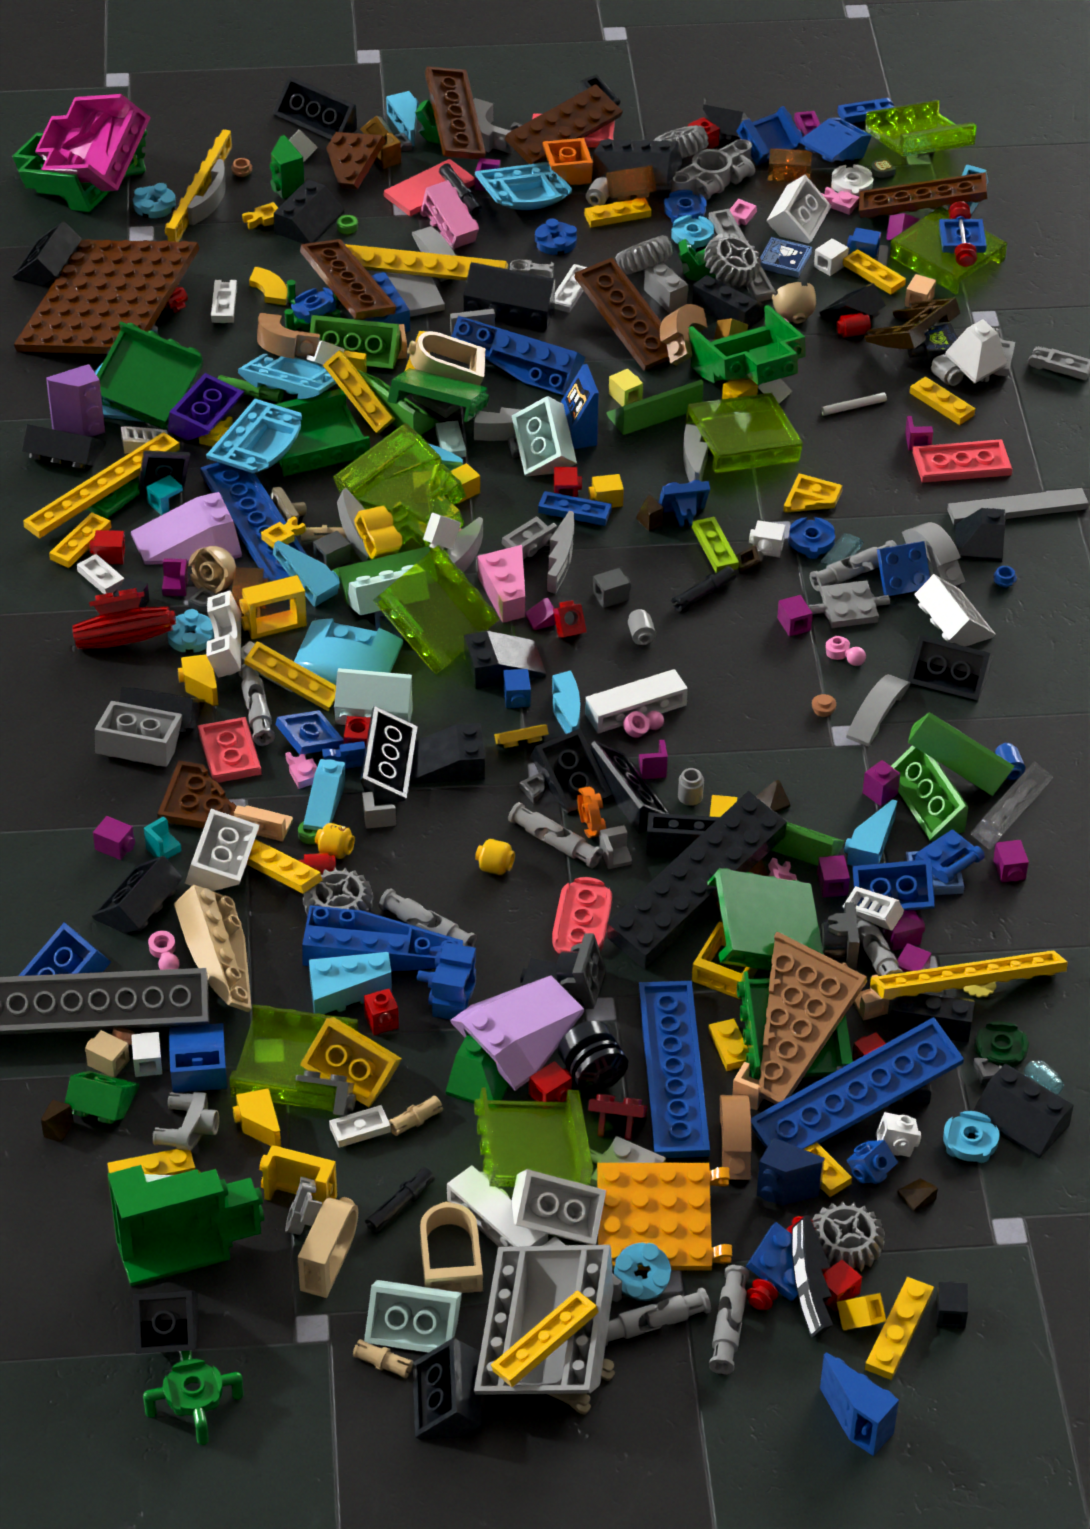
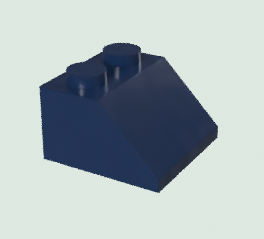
(789, 1174)

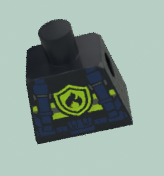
(937, 343)

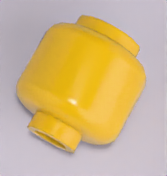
(335, 840)
(495, 857)

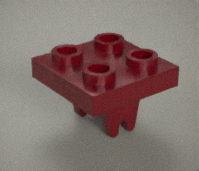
(630, 1107)

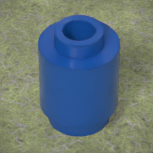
(1011, 754)

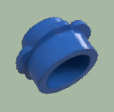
(1005, 576)

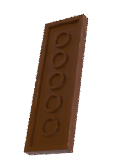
(455, 113)
(568, 120)
(922, 195)
(348, 279)
(625, 312)

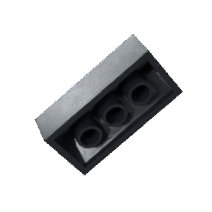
(627, 154)
(511, 294)

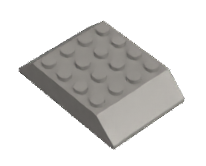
(524, 1291)

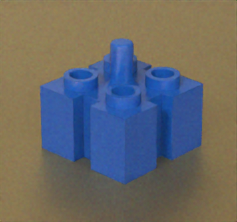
(452, 980)

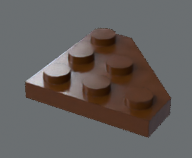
(353, 156)
(192, 796)

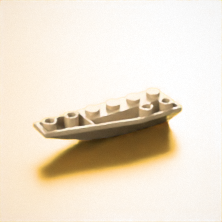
(216, 942)

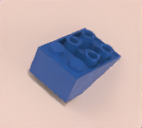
(837, 140)
(197, 1058)
(860, 1405)

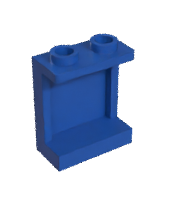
(773, 132)

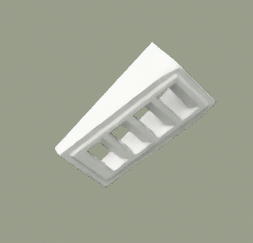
(135, 437)
(888, 914)

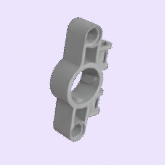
(732, 165)

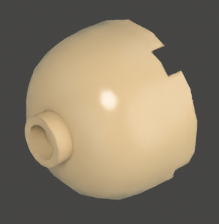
(795, 302)
(212, 568)

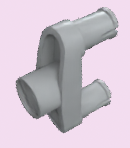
(196, 1123)

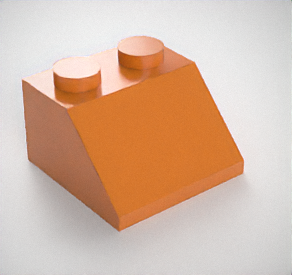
(570, 160)

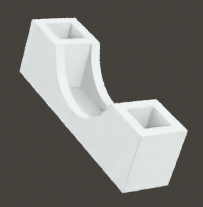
(225, 649)

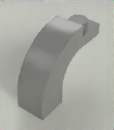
(492, 136)
(939, 550)

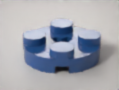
(684, 203)
(556, 237)
(313, 303)
(811, 546)

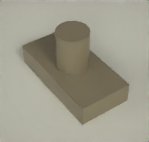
(285, 506)

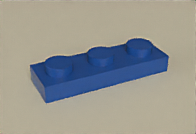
(584, 509)

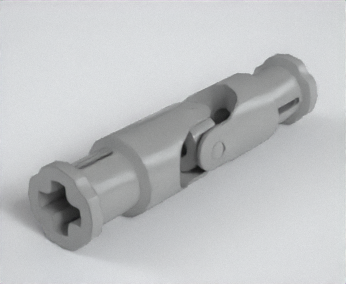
(857, 564)
(256, 702)
(555, 835)
(415, 915)
(875, 947)
(665, 1312)
(729, 1319)

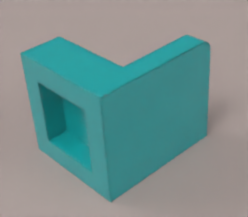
(161, 492)
(159, 840)

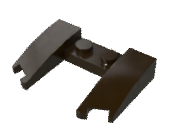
(920, 317)

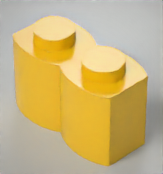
(378, 532)

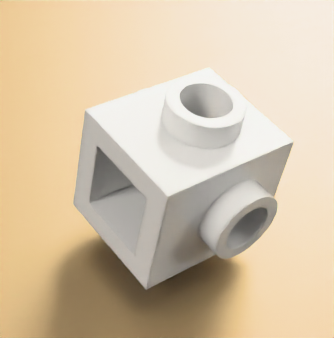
(899, 1133)

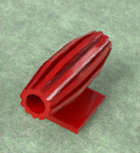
(122, 621)

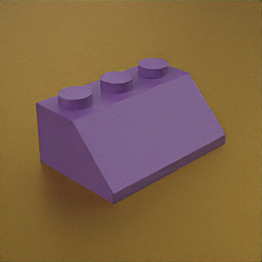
(76, 402)

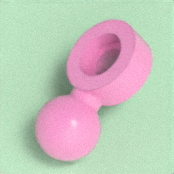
(839, 648)
(638, 724)
(167, 958)

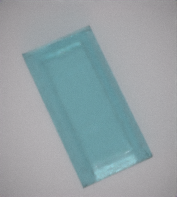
(845, 547)

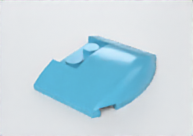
(524, 186)
(290, 374)
(258, 437)
(346, 647)

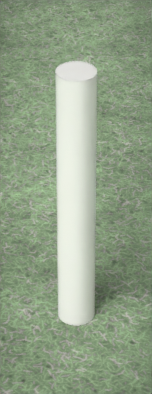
(852, 404)

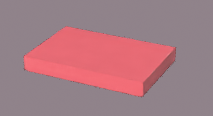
(229, 750)

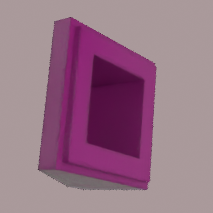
(541, 615)

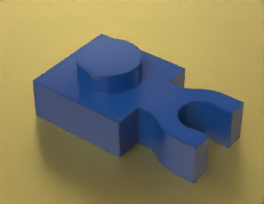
(349, 753)

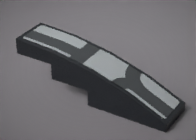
(808, 1267)

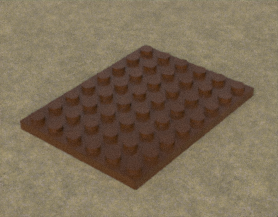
(100, 289)

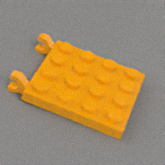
(662, 1207)

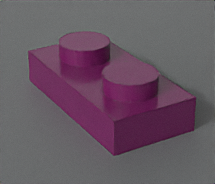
(806, 121)

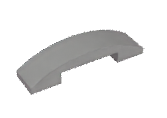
(205, 205)
(875, 708)

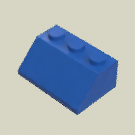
(402, 313)
(906, 881)

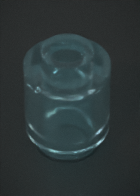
(1044, 1075)

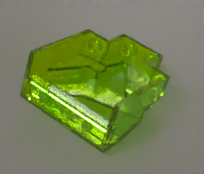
(405, 479)

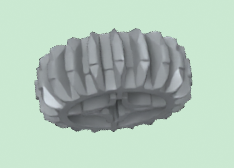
(690, 139)
(644, 254)
(732, 259)
(337, 891)
(846, 1231)

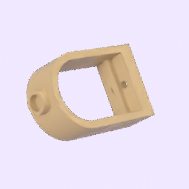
(450, 348)
(327, 1245)
(454, 1279)

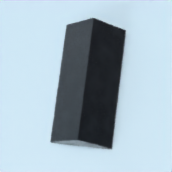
(315, 109)
(388, 757)
(627, 786)

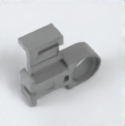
(528, 267)
(303, 1209)

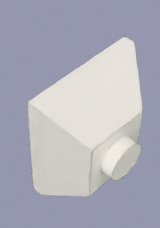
(978, 351)

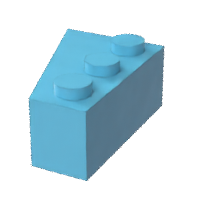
(347, 979)

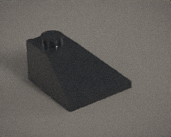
(726, 120)
(863, 300)
(160, 464)
(981, 535)

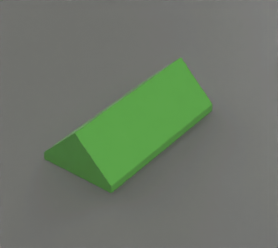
(375, 339)
(656, 408)
(403, 411)
(375, 566)
(959, 753)
(930, 794)
(807, 844)

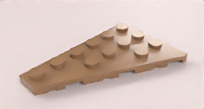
(804, 1008)

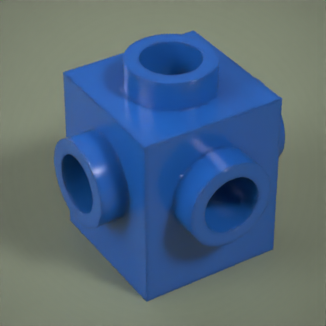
(872, 1161)

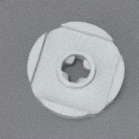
(852, 179)

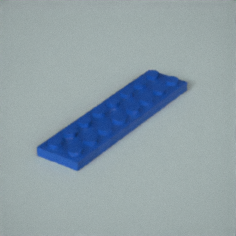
(250, 511)
(673, 1069)
(860, 1088)

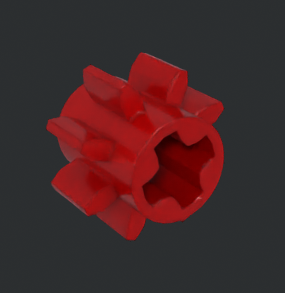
(177, 300)

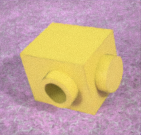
(625, 387)

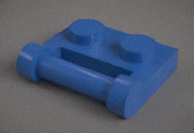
(945, 851)

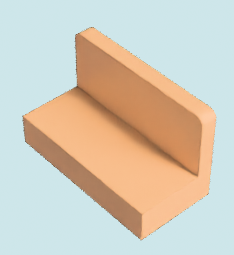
(272, 824)

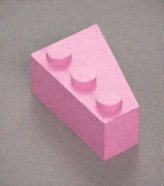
(449, 214)
(503, 581)

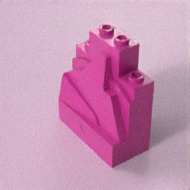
(94, 139)

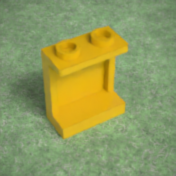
(285, 1167)

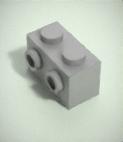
(665, 287)

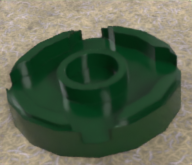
(1002, 1043)

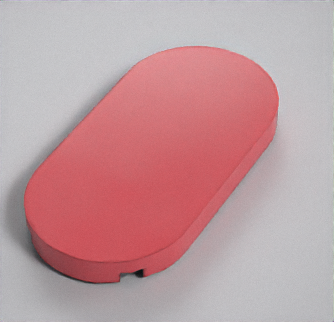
(581, 910)

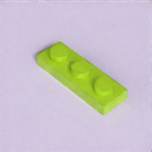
(715, 544)

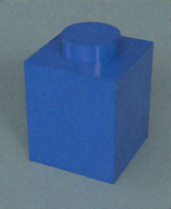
(865, 241)
(517, 688)

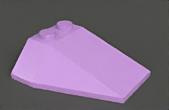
(186, 529)
(521, 1026)

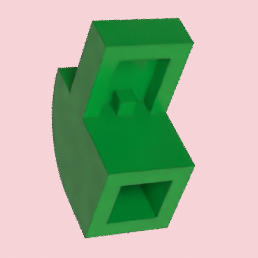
(426, 116)
(693, 262)

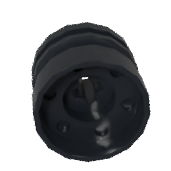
(593, 1056)

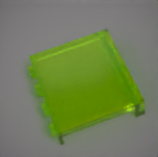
(918, 129)
(921, 250)
(746, 432)
(436, 608)
(274, 1055)
(533, 1137)

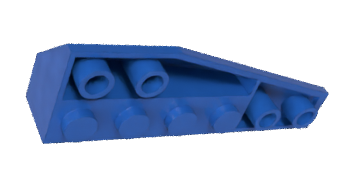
(522, 356)
(356, 932)

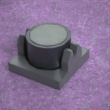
(841, 936)
(582, 971)

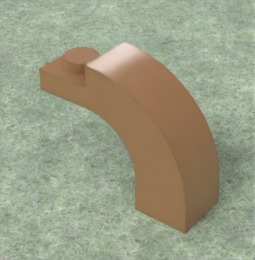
(675, 331)
(283, 341)
(736, 1135)

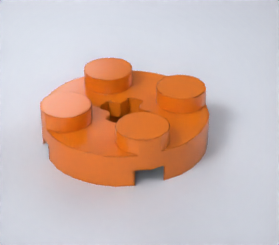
(589, 812)

